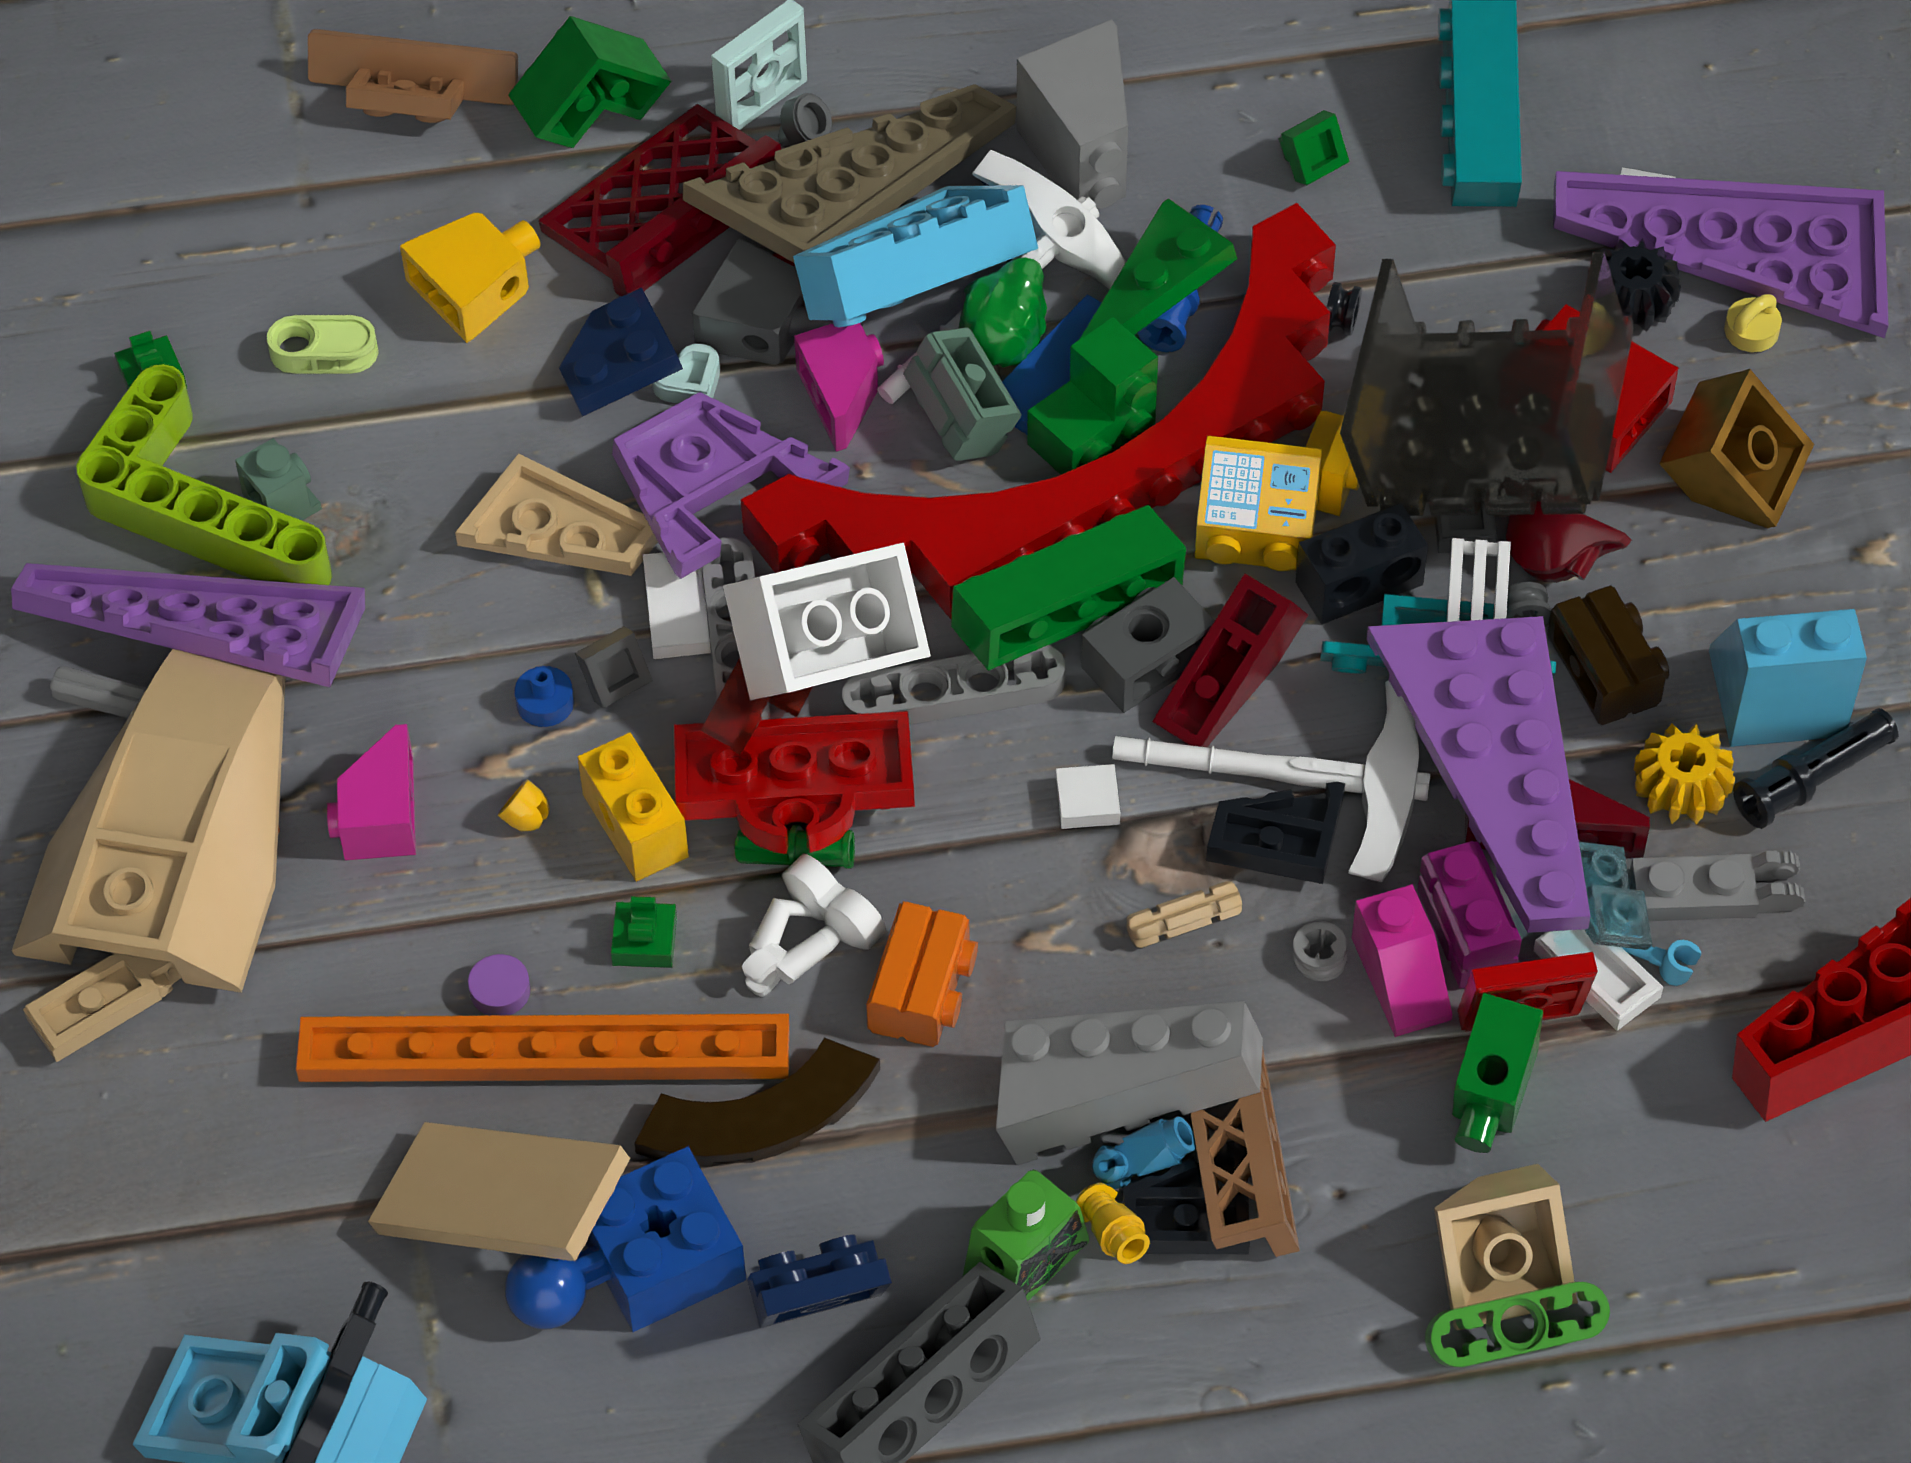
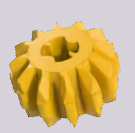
(1684, 773)

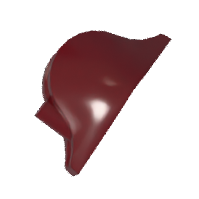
(1560, 545)

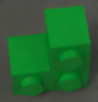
(582, 75)
(1102, 404)

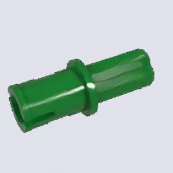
(835, 855)

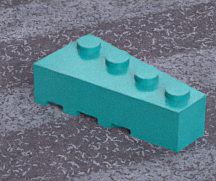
(1481, 102)

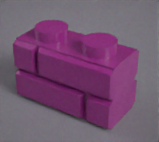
(1467, 910)

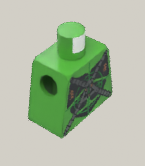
(1029, 1232)

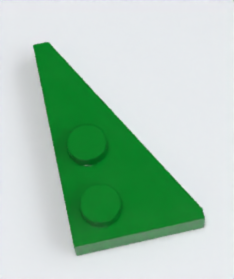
(1164, 268)

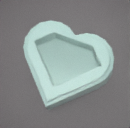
(698, 374)

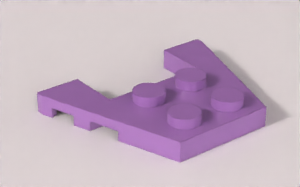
(697, 457)

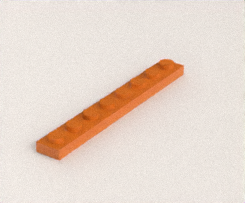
(543, 1047)

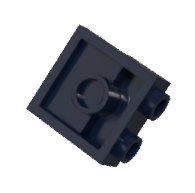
(815, 1284)

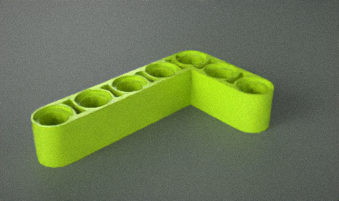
(131, 489)

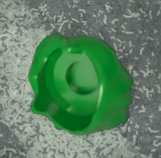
(1007, 311)

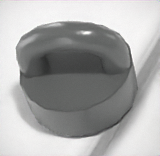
(803, 119)

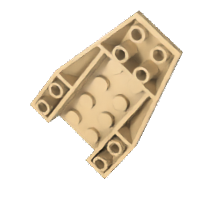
(172, 830)

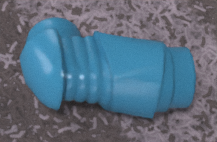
(1144, 1152)

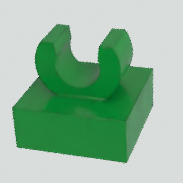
(1314, 147)
(144, 354)
(644, 933)

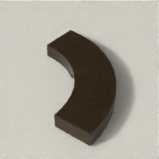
(766, 1121)

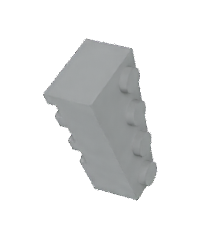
(1120, 1070)

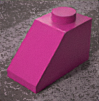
(839, 376)
(377, 801)
(1401, 959)

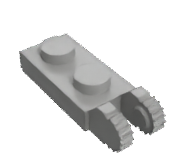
(1717, 885)

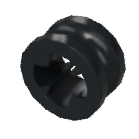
(1344, 307)

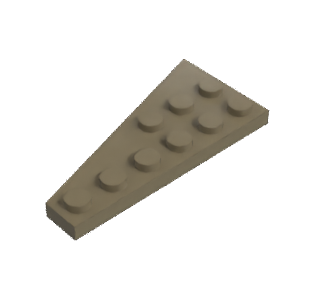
(849, 177)

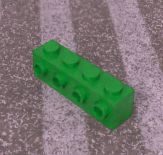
(1065, 586)

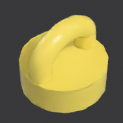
(1753, 323)

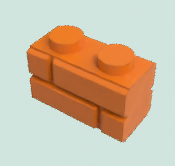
(919, 974)

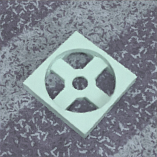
(784, 73)

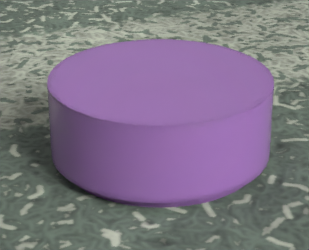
(499, 985)

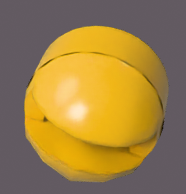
(525, 808)

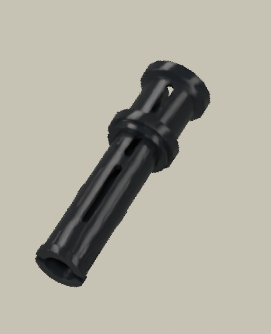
(1795, 778)

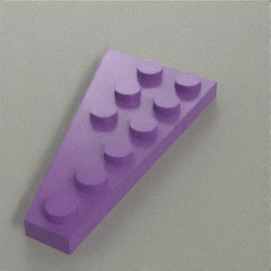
(1797, 242)
(245, 622)
(1496, 738)

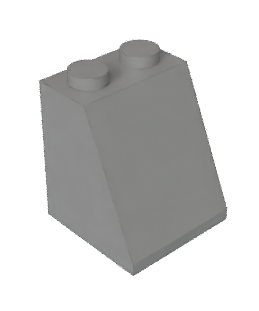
(1077, 113)

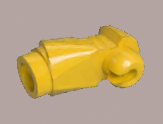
(1113, 1224)

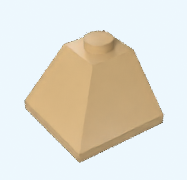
(1504, 1239)

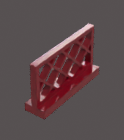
(676, 233)

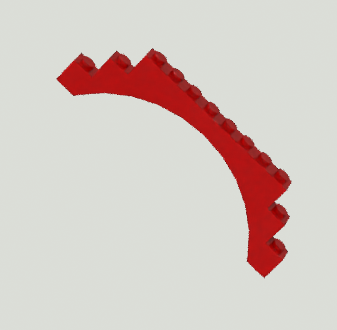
(1250, 393)

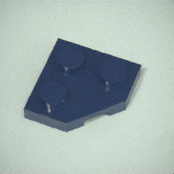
(618, 353)

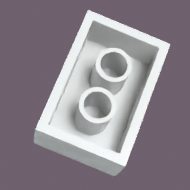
(826, 621)

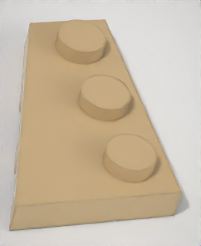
(557, 521)

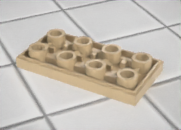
(500, 1191)

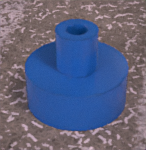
(544, 696)

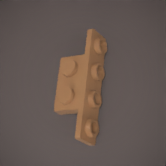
(409, 75)

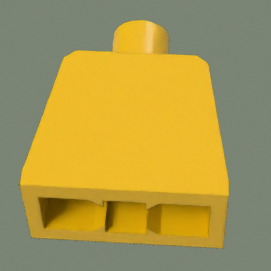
(470, 270)

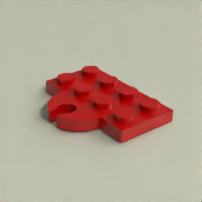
(796, 772)

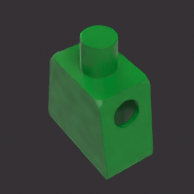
(1495, 1070)

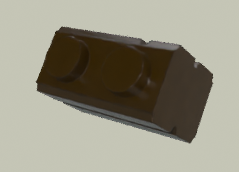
(1608, 654)

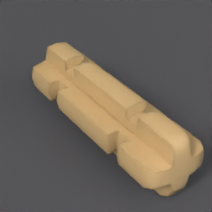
(1184, 914)

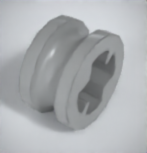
(1317, 968)

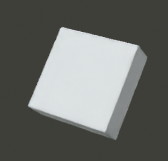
(1088, 796)

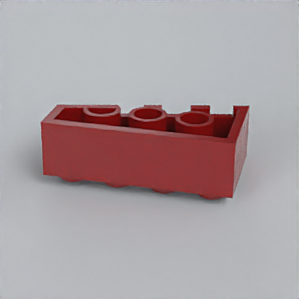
(1834, 1028)

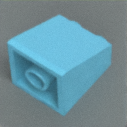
(1788, 676)

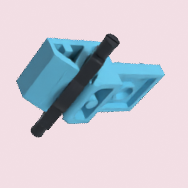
(283, 1399)

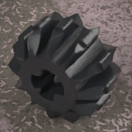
(1643, 282)

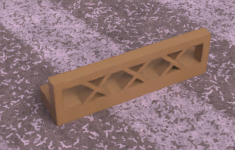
(1262, 1162)

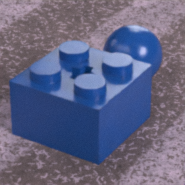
(654, 1245)

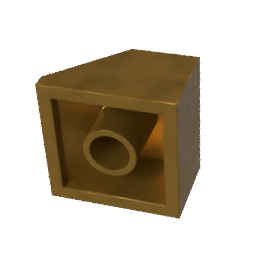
(1737, 449)

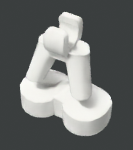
(815, 895)

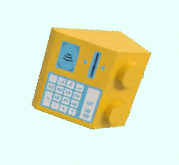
(1256, 502)

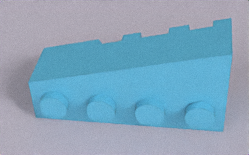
(914, 250)

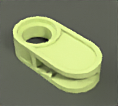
(335, 344)

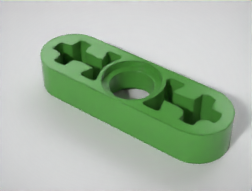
(1558, 1297)

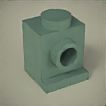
(277, 480)

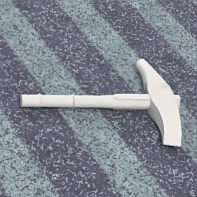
(1063, 231)
(1386, 782)

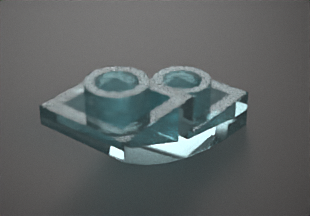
(1616, 911)

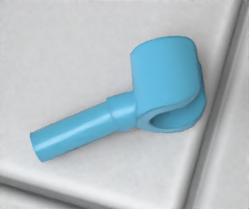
(1669, 969)

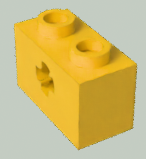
(633, 806)

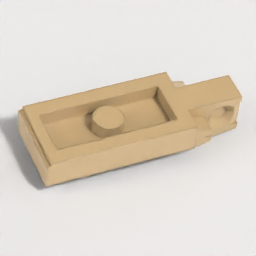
(98, 1001)

